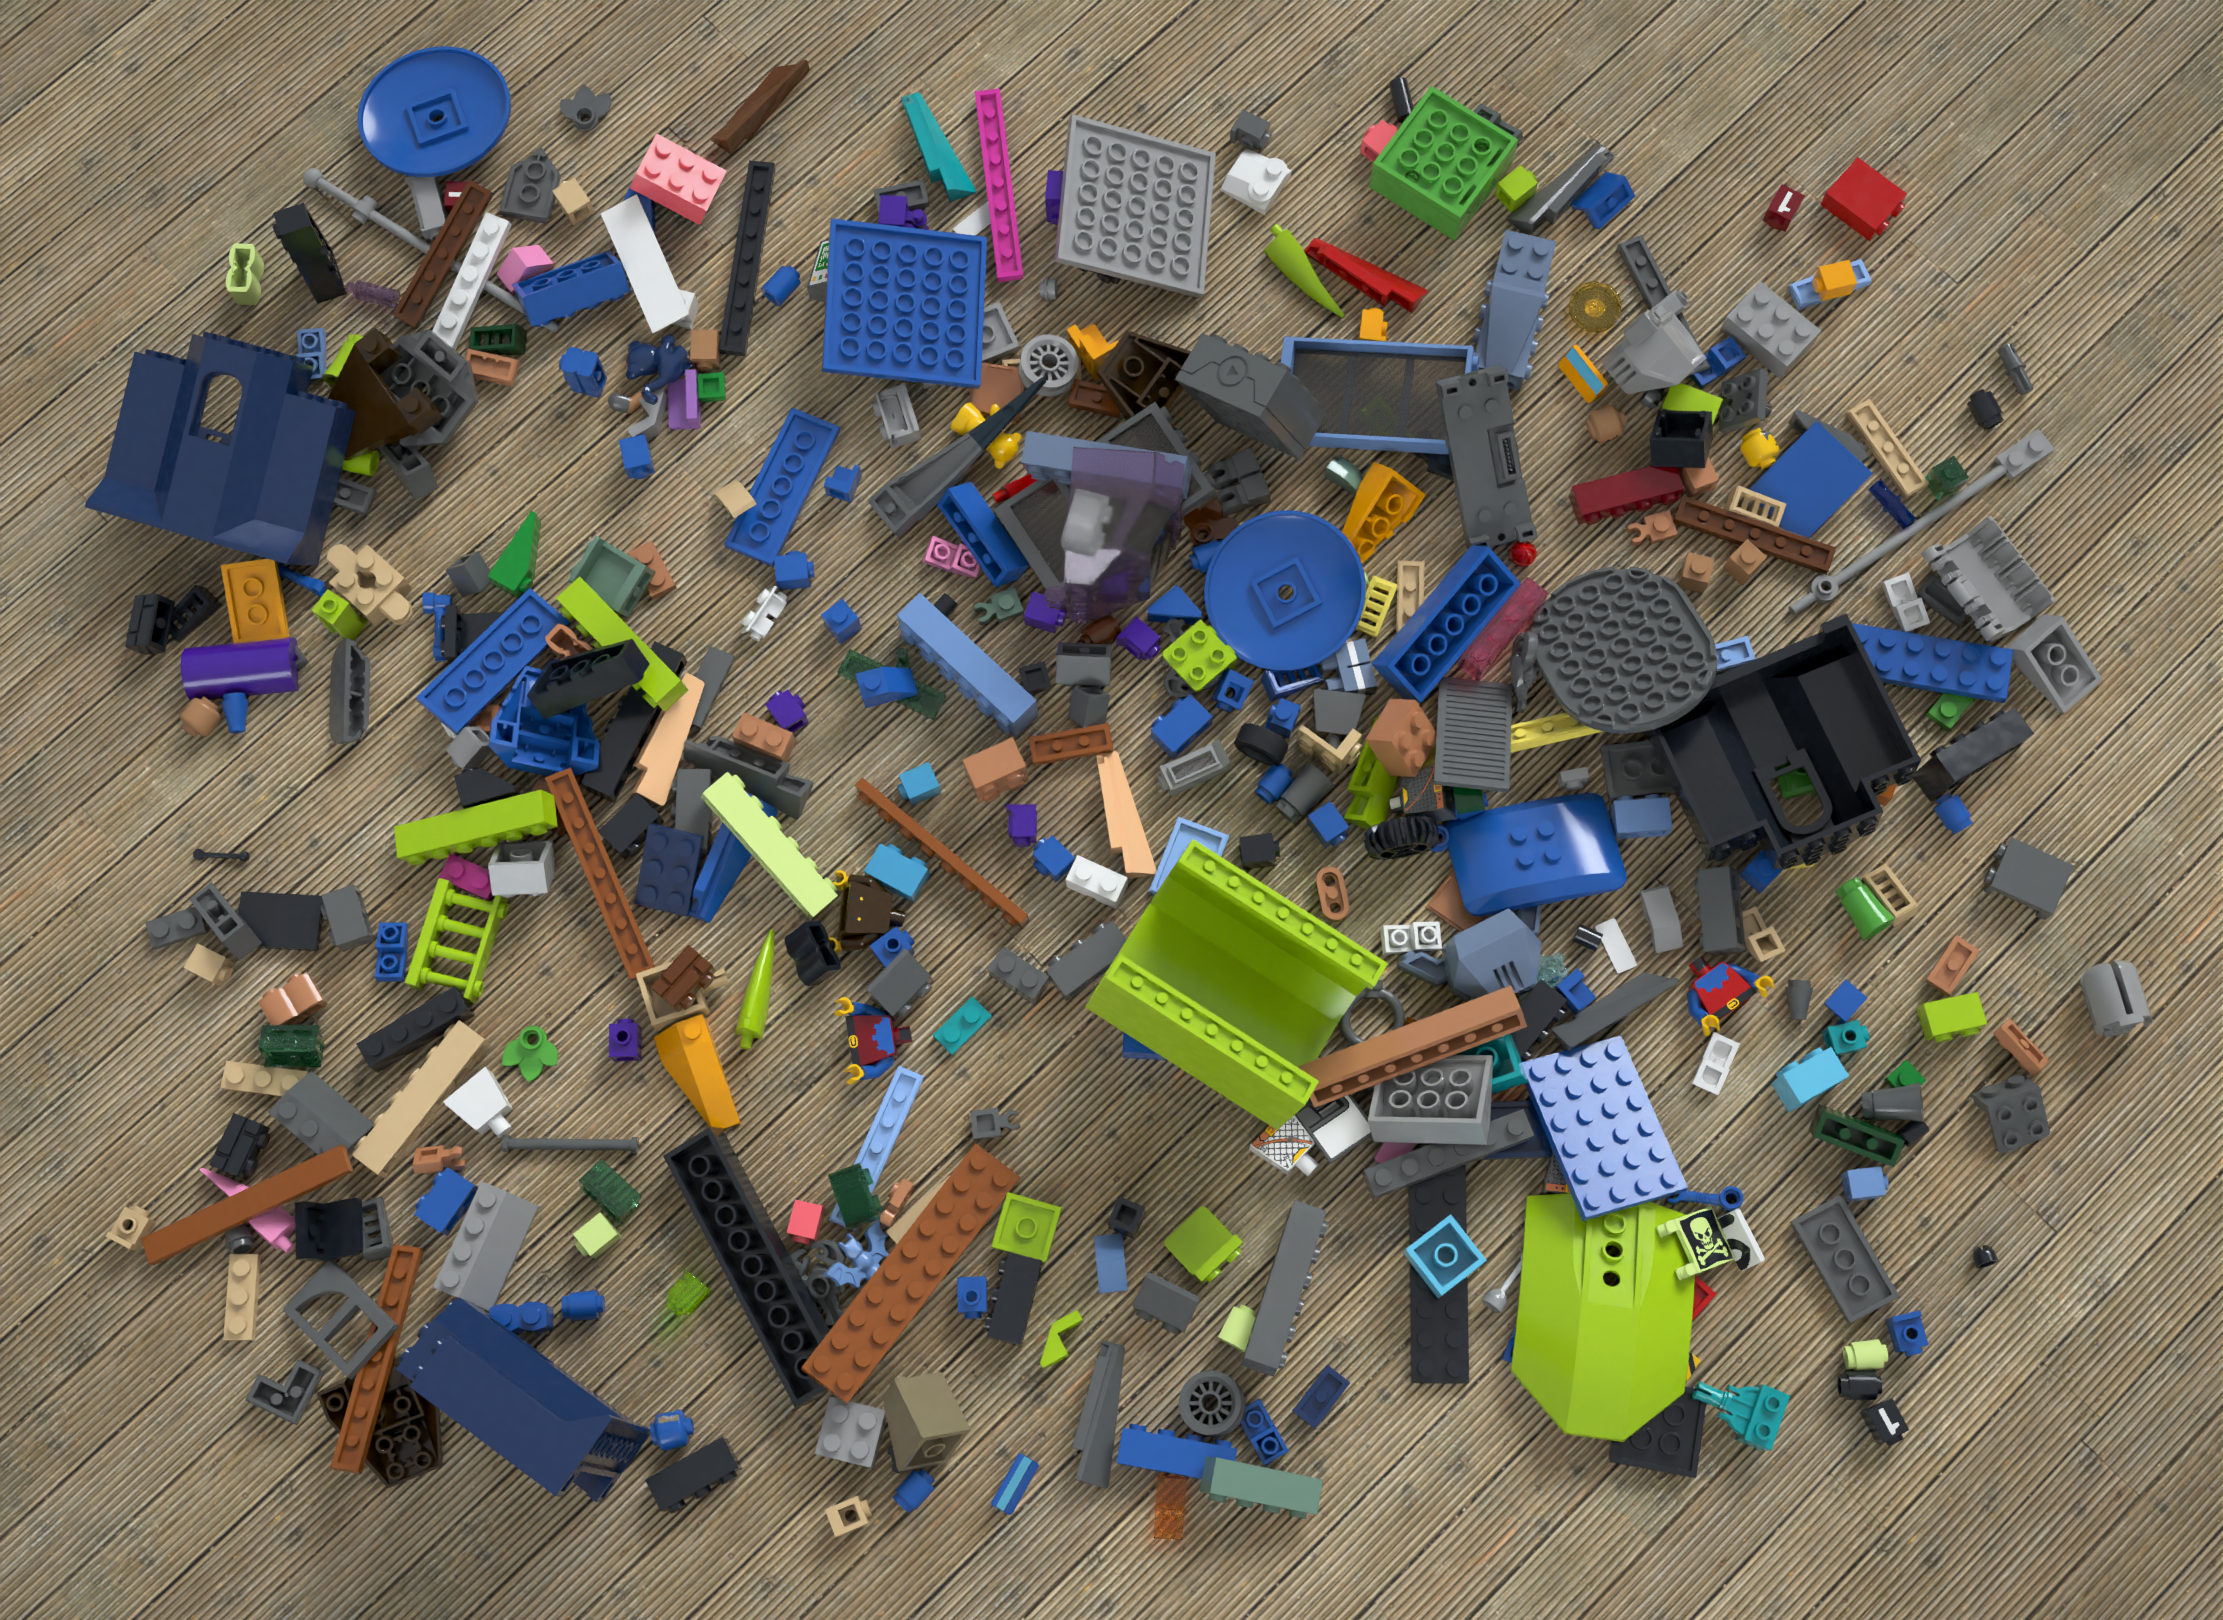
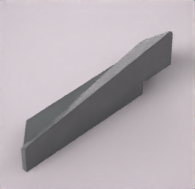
(1561, 192)

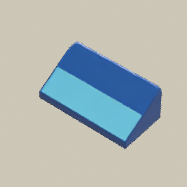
(1015, 1484)

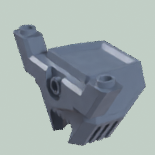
(1485, 956)

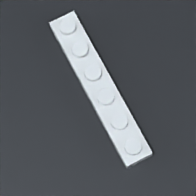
(471, 279)

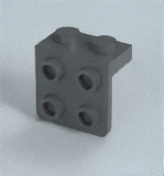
(2014, 1112)

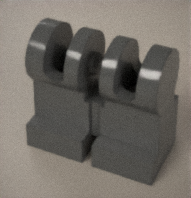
(1246, 471)

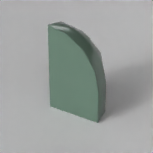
(1344, 474)

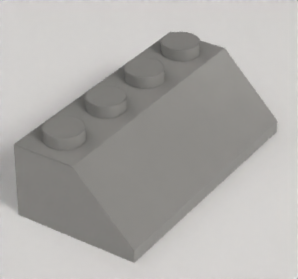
(486, 1246)

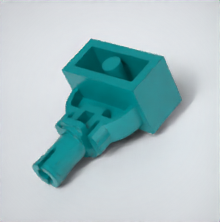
(1753, 1411)

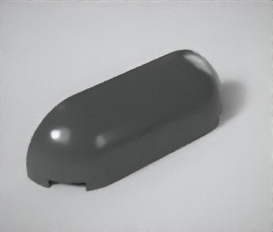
(349, 693)

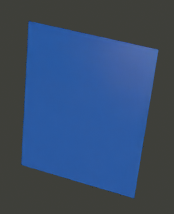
(1812, 480)

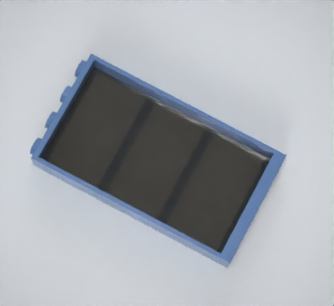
(1377, 390)

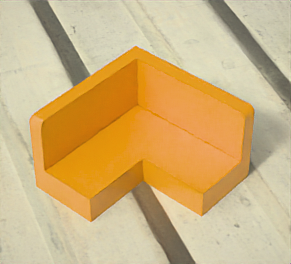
(1090, 347)

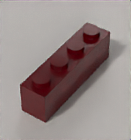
(1625, 493)

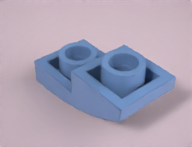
(313, 348)

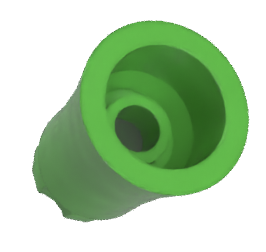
(1864, 908)

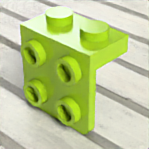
(1199, 656)
(1203, 1245)

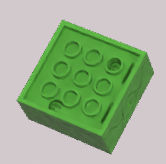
(1443, 163)

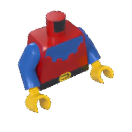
(1721, 991)

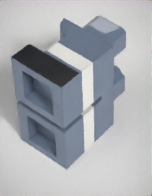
(1352, 668)

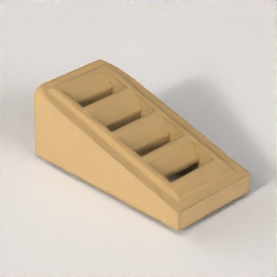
(1746, 494)
(1905, 898)

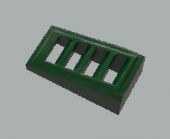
(514, 339)

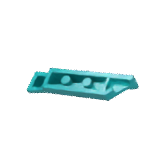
(935, 149)

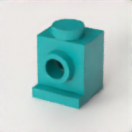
(1835, 1038)

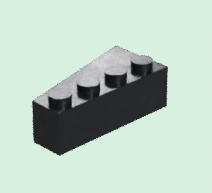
(309, 251)

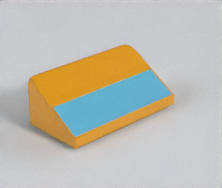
(1583, 374)

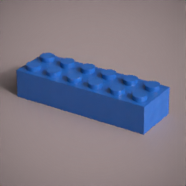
(1446, 623)

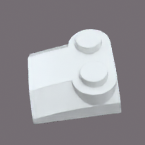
(1256, 180)

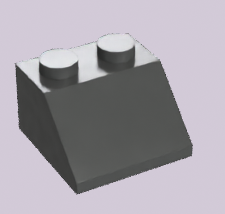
(900, 985)
(1165, 1303)

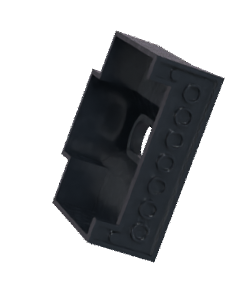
(1798, 707)

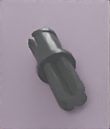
(2015, 368)

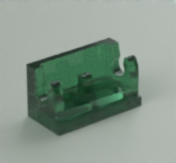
(610, 1191)

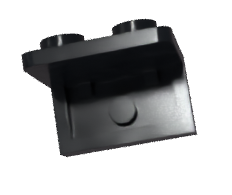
(462, 630)
(328, 1229)

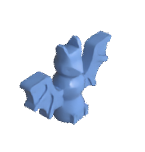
(864, 1262)

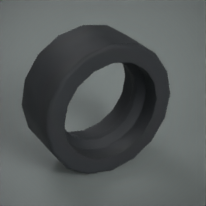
(1261, 744)

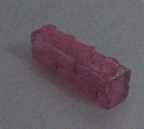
(1502, 629)

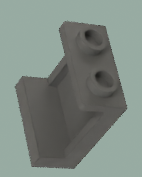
(2028, 876)

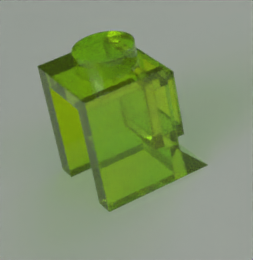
(686, 1294)

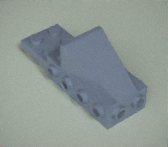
(1514, 305)

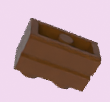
(684, 979)

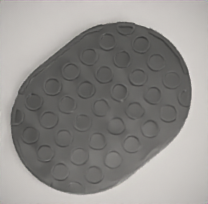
(1624, 650)

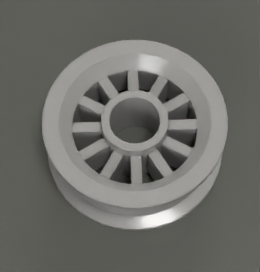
(1064, 365)

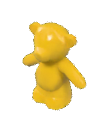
(1002, 448)

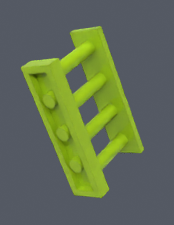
(438, 922)

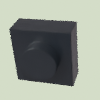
(1035, 678)

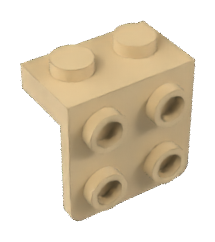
(1331, 758)

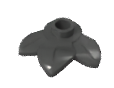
(585, 106)

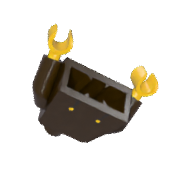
(864, 912)

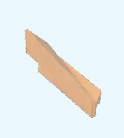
(1122, 818)

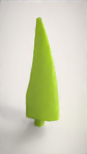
(1294, 264)
(757, 996)

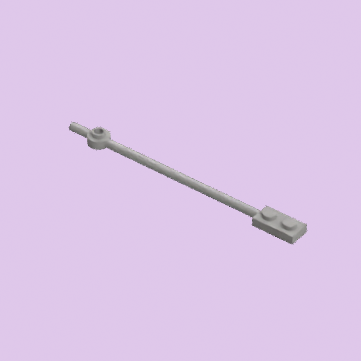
(2010, 462)

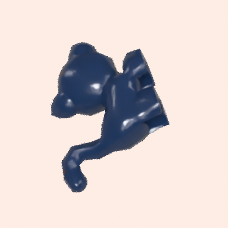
(647, 359)

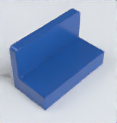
(1604, 198)

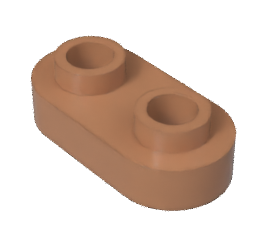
(1332, 895)

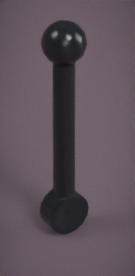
(200, 855)

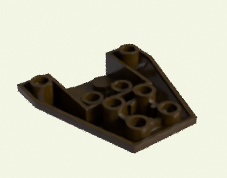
(406, 1429)

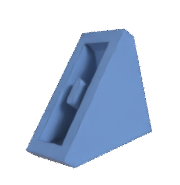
(1110, 1263)

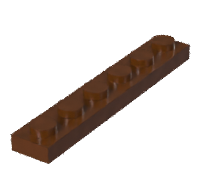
(443, 254)
(1767, 538)

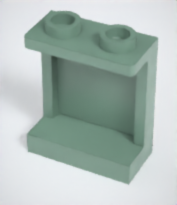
(613, 575)

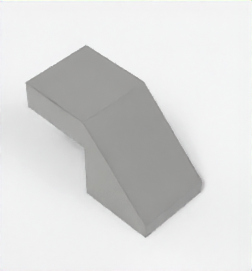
(652, 424)
(1662, 917)

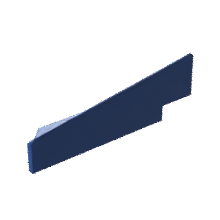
(721, 870)

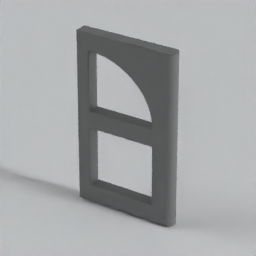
(334, 1280)

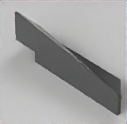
(761, 774)
(1612, 1009)
(1099, 1417)

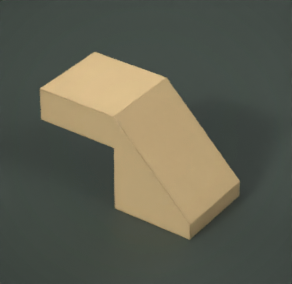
(1759, 940)

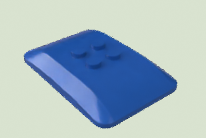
(1535, 854)

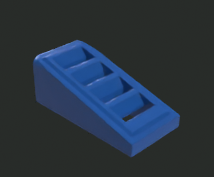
(1277, 688)

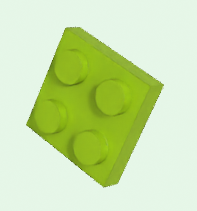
(1026, 1227)

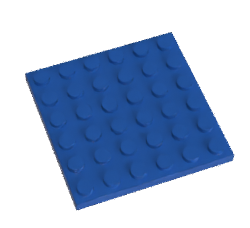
(904, 304)

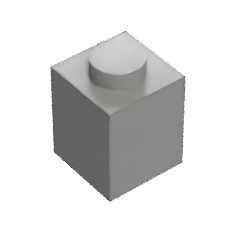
(469, 747)

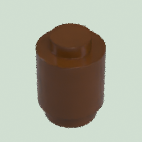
(1101, 631)

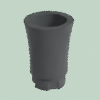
(1303, 792)
(1894, 1104)

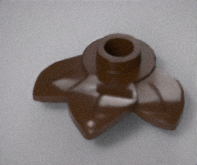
(1209, 521)

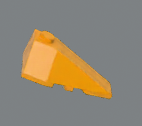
(1379, 507)
(694, 1064)

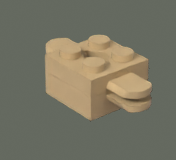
(370, 584)

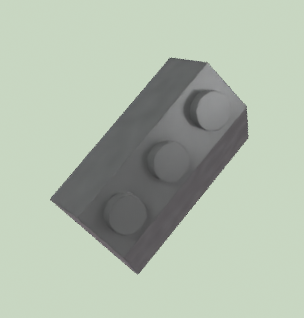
(320, 1116)

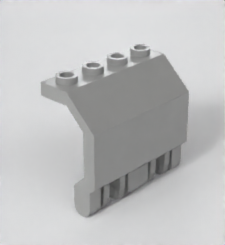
(1990, 580)

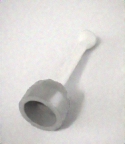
(1496, 1299)

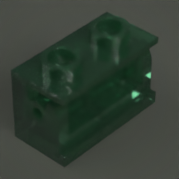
(291, 1045)

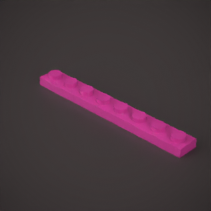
(999, 185)

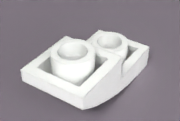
(1412, 937)

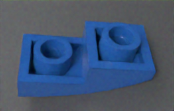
(392, 952)
(1262, 1432)

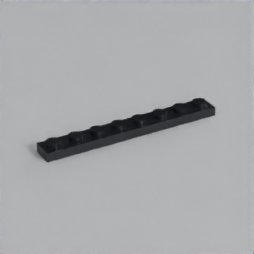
(747, 258)

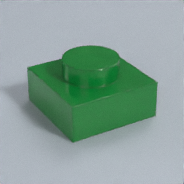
(711, 387)
(1904, 1075)

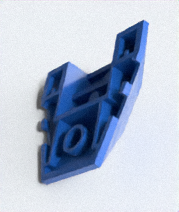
(540, 745)

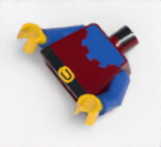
(871, 1039)

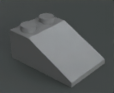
(2054, 661)

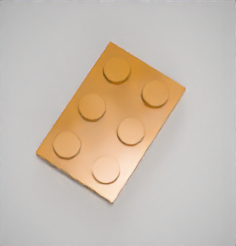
(255, 600)

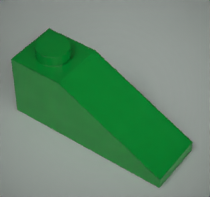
(517, 564)

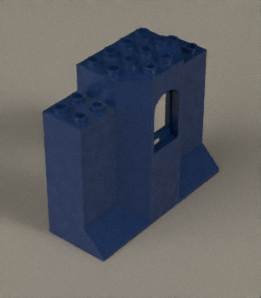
(254, 491)
(520, 1402)

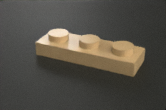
(259, 1079)
(242, 1297)

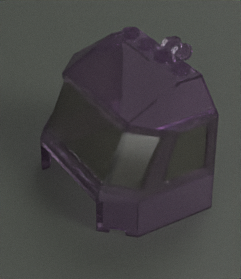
(1137, 540)

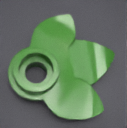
(530, 1057)

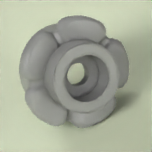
(1049, 289)

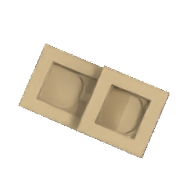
(735, 498)

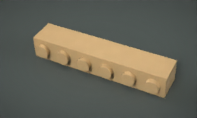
(421, 1099)

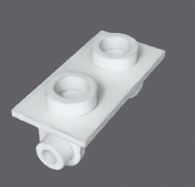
(768, 604)

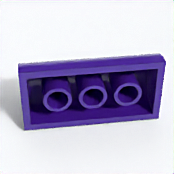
(240, 668)

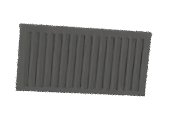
(1473, 734)

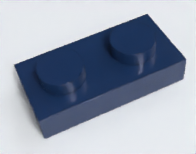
(1321, 1397)

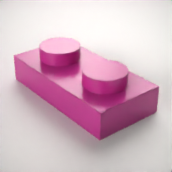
(467, 877)

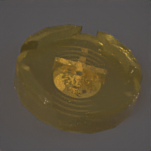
(1595, 306)

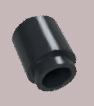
(1985, 409)
(1859, 1385)

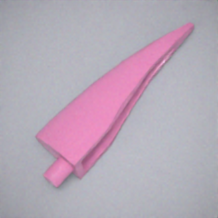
(272, 1226)

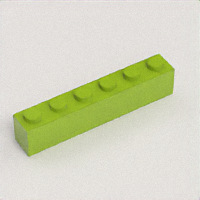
(607, 628)
(476, 827)

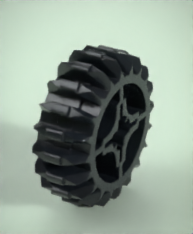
(1401, 837)

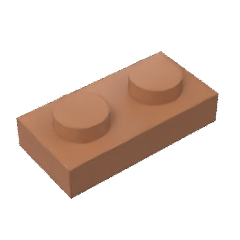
(661, 581)
(1952, 965)
(2021, 1047)

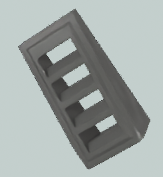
(381, 1246)

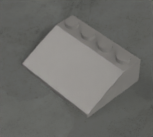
(1435, 1103)

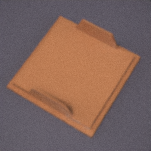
(998, 386)
(1449, 906)

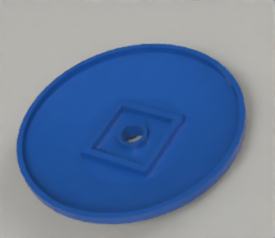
(430, 83)
(1277, 553)

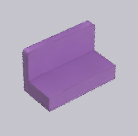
(683, 403)

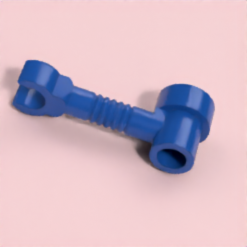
(311, 584)
(436, 605)
(1712, 1199)

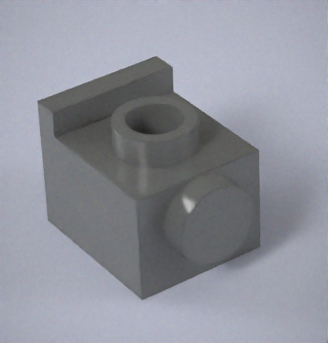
(1250, 131)

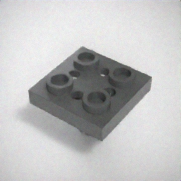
(1748, 404)

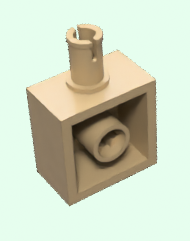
(660, 1012)

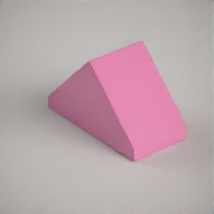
(523, 264)

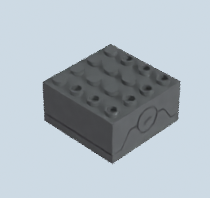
(1251, 395)

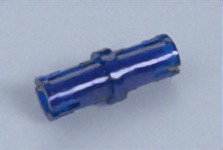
(1892, 504)

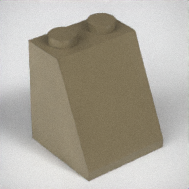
(923, 1420)

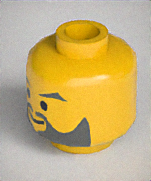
(1759, 448)

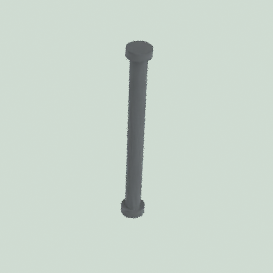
(570, 1144)

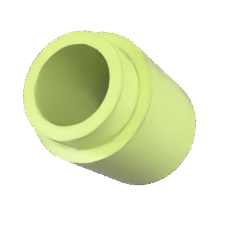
(1865, 1355)

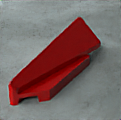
(1367, 277)

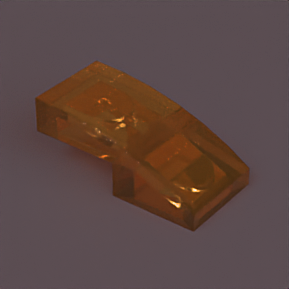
(1170, 1507)

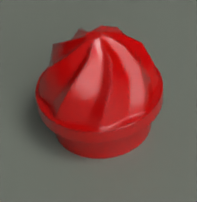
(1523, 553)

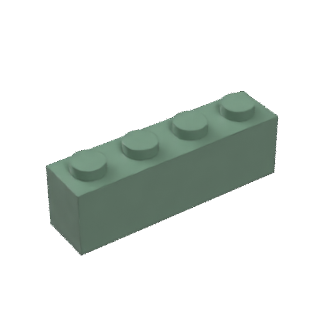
(1261, 1486)

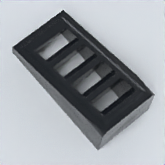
(203, 611)

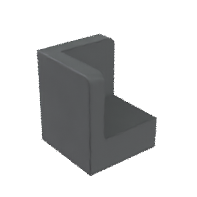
(469, 573)
(1088, 706)

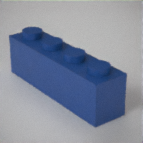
(983, 534)
(1167, 1453)

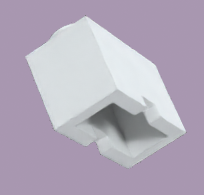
(1096, 882)

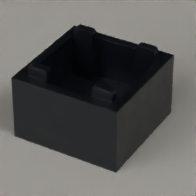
(1681, 439)

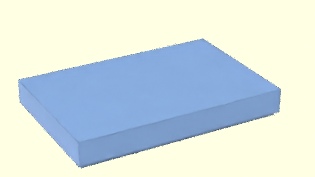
(1180, 838)

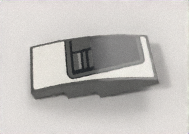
(1335, 1126)

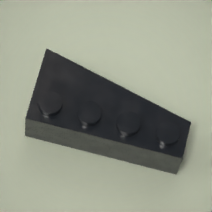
(586, 677)
(1972, 752)

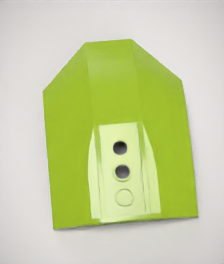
(1594, 1351)

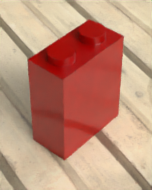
(1864, 199)

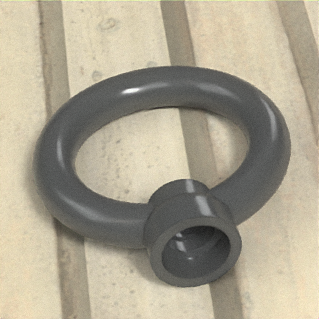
(1377, 992)

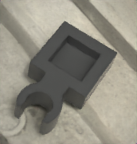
(988, 1123)

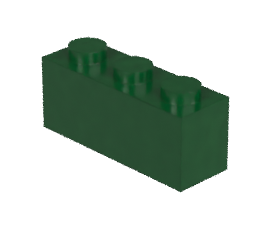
(1856, 1135)

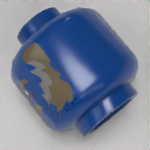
(671, 1430)

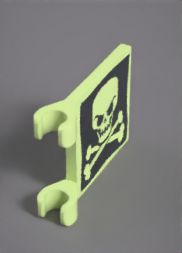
(1701, 1241)

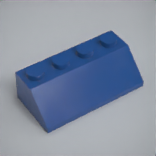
(571, 288)

